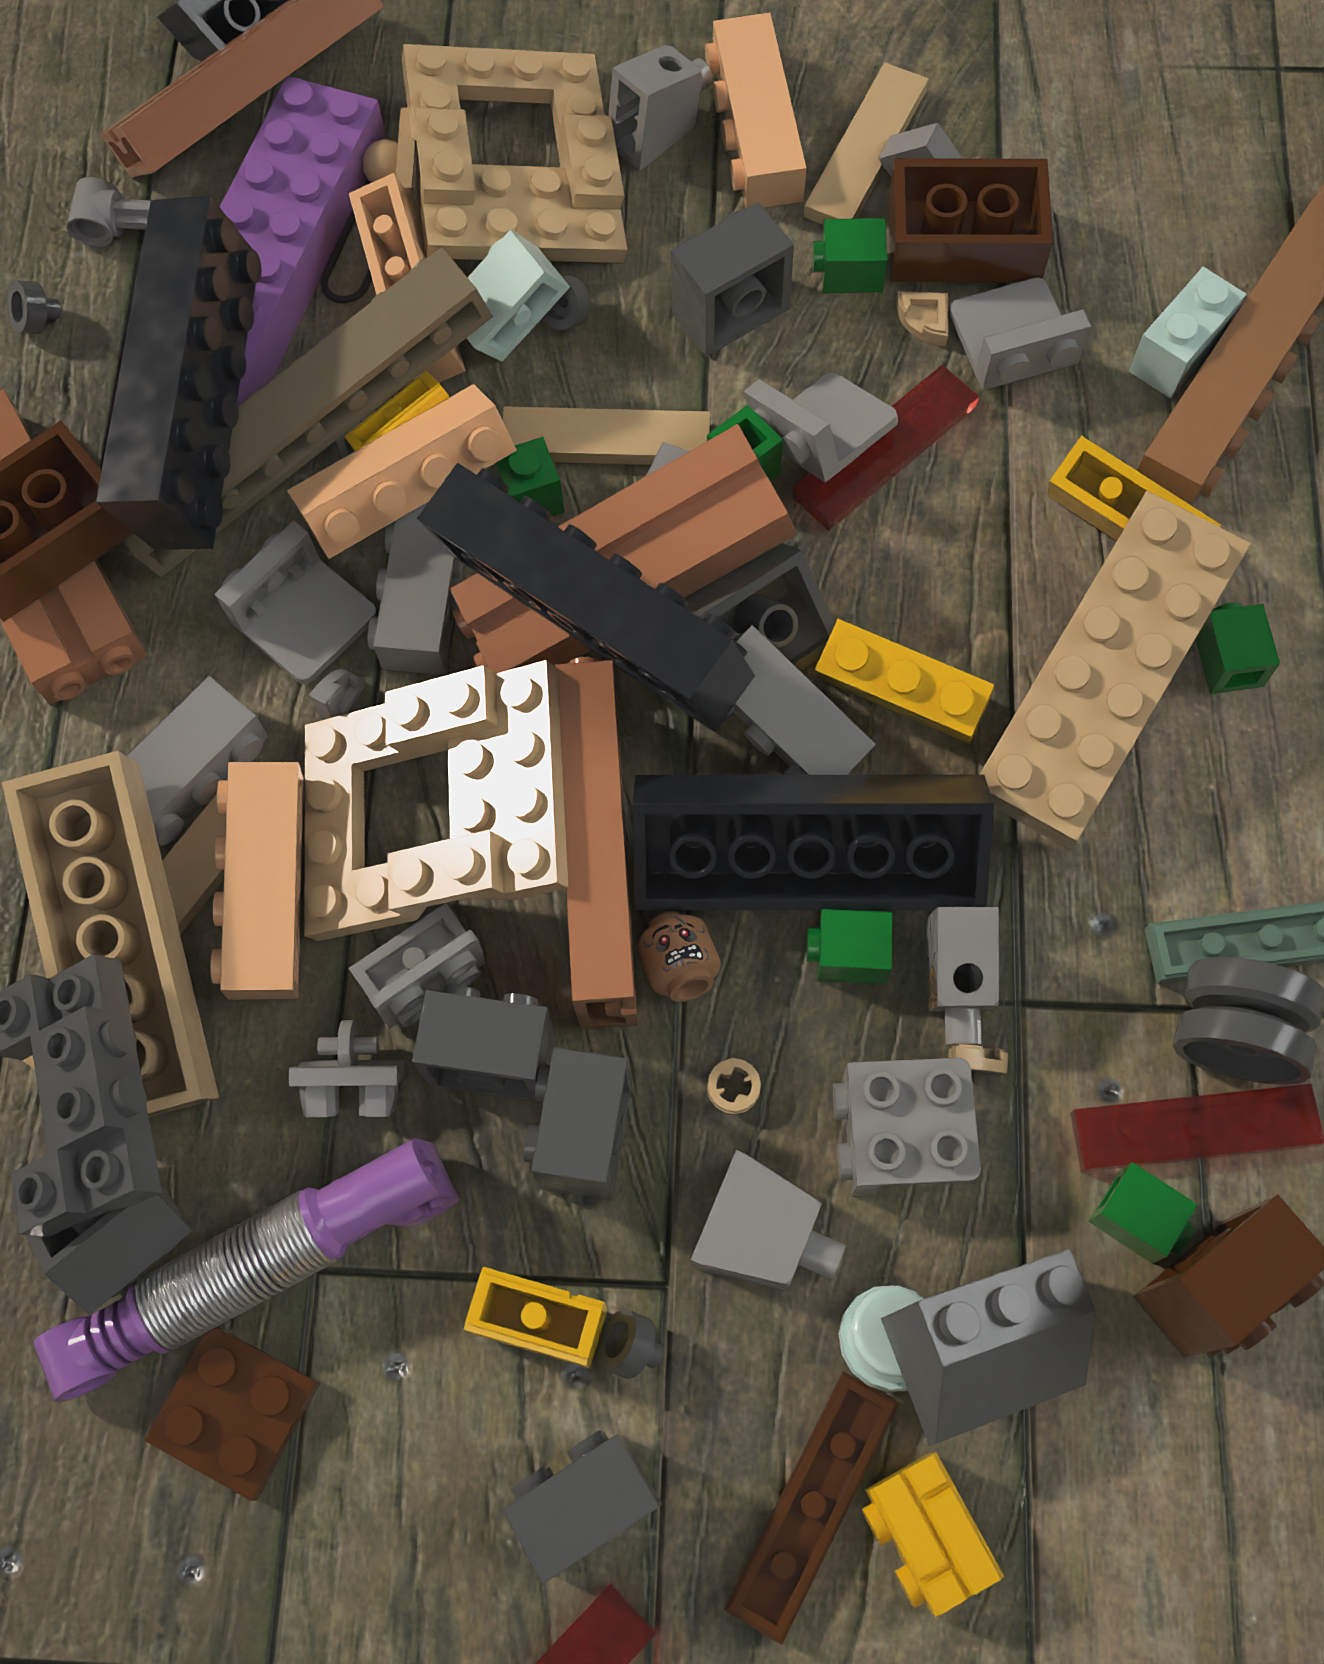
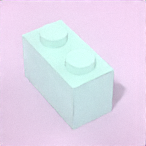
(518, 290)
(1186, 332)

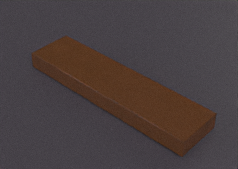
(811, 1508)

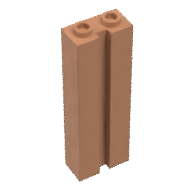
(231, 80)
(674, 525)
(78, 626)
(596, 847)

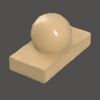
(395, 157)

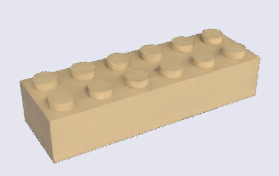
(1110, 668)
(105, 892)

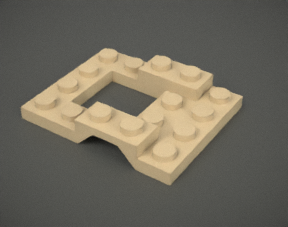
(468, 206)
(501, 799)

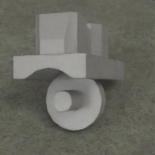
(321, 1078)

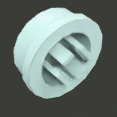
(865, 1339)

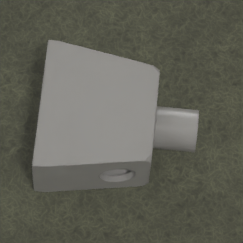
(655, 102)
(763, 1229)

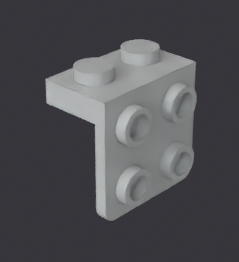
(1017, 332)
(824, 423)
(295, 605)
(419, 959)
(906, 1124)

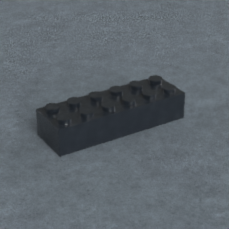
(180, 376)
(588, 596)
(811, 842)

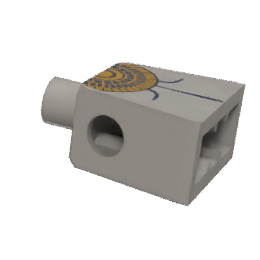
(964, 943)

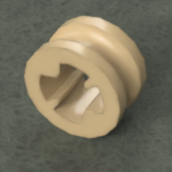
(725, 1070)

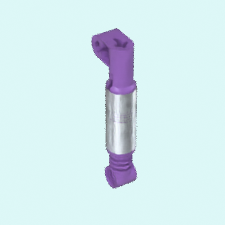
(245, 1268)

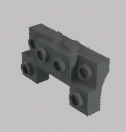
(87, 1096)

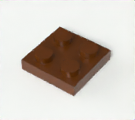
(232, 1412)

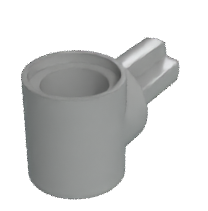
(102, 213)

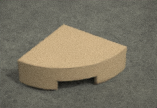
(924, 315)
(981, 1058)

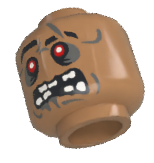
(678, 956)

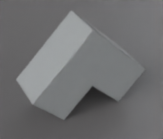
(918, 143)

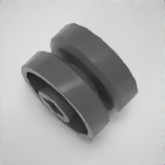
(1249, 1020)

